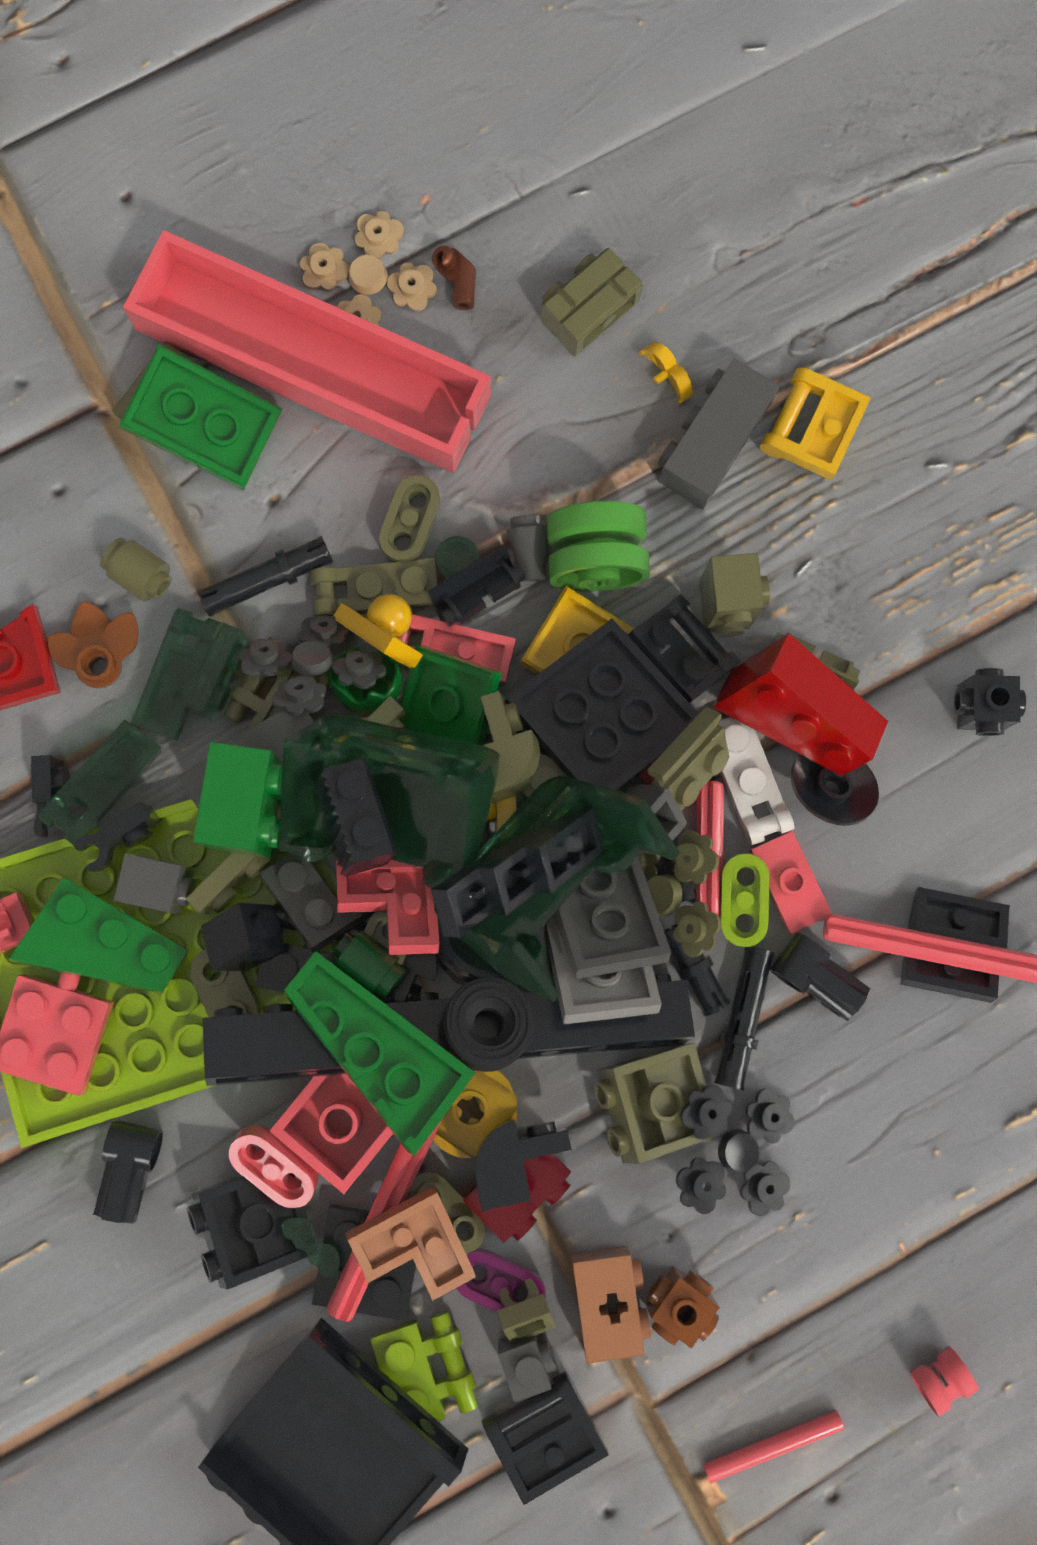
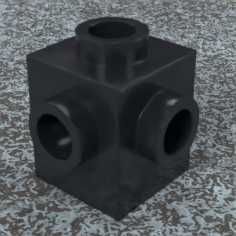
(978, 711)

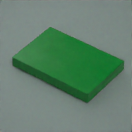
(200, 417)

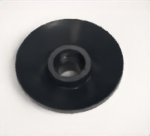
(833, 797)

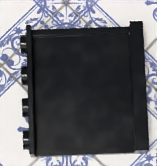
(332, 1450)

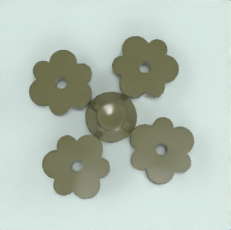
(695, 923)

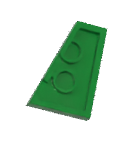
(97, 941)

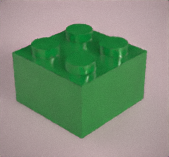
(240, 801)

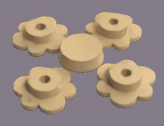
(367, 272)

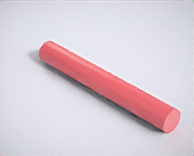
(773, 1446)

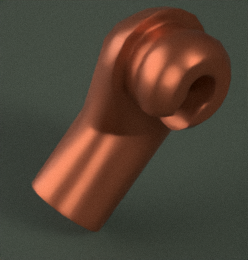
(459, 273)

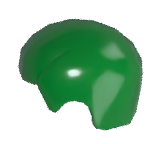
(368, 699)

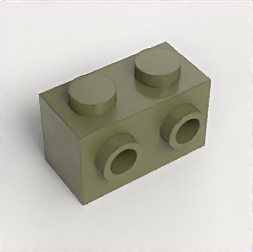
(732, 593)

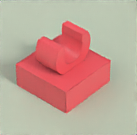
(14, 921)

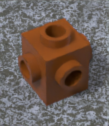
(675, 1291)

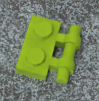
(405, 1359)

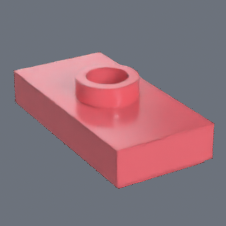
(792, 883)

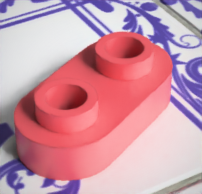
(271, 1166)

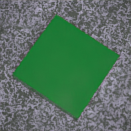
(446, 694)

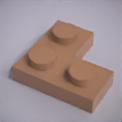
(414, 1231)

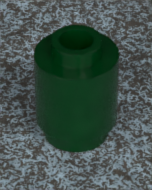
(368, 963)

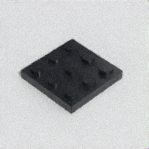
(603, 709)

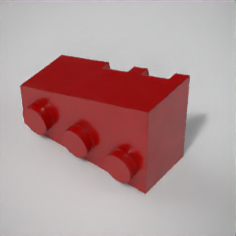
(803, 706)

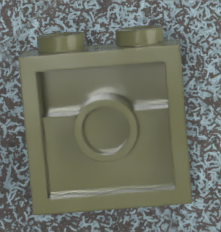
(647, 1102)

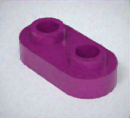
(500, 1274)

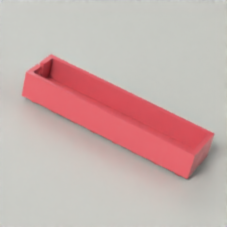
(308, 351)

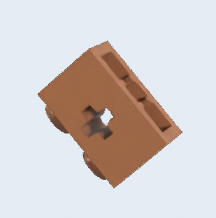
(614, 1333)

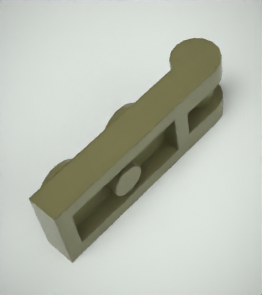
(367, 582)

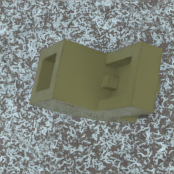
(517, 752)

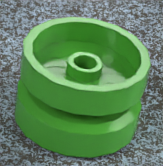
(598, 546)

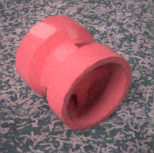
(954, 1376)

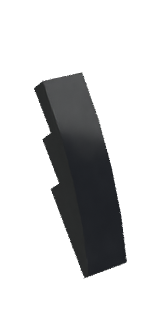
(517, 870)

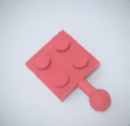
(53, 1032)

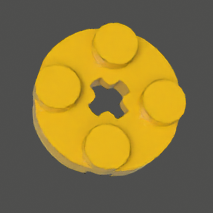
(497, 1103)

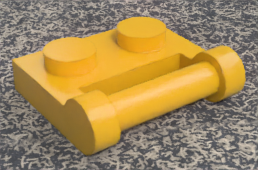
(828, 430)

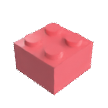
(333, 1129)

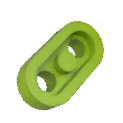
(745, 899)

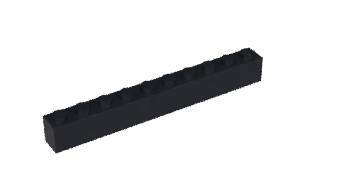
(285, 1047)

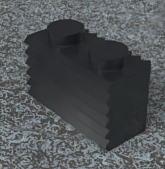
(354, 817)

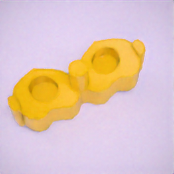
(666, 362)

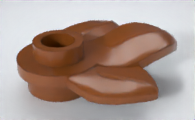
(95, 639)

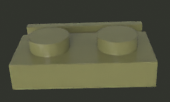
(692, 758)

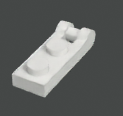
(752, 783)

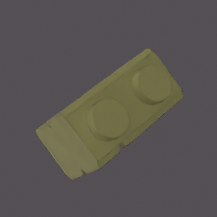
(590, 300)

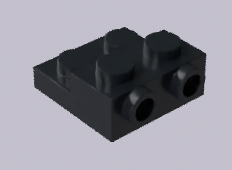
(242, 1232)

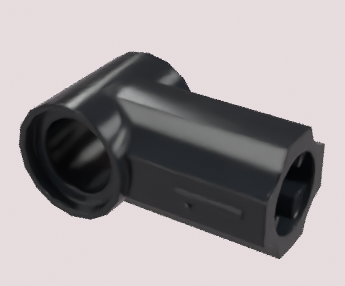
(808, 969)
(129, 1157)

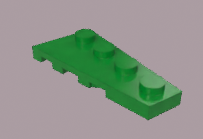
(384, 1055)

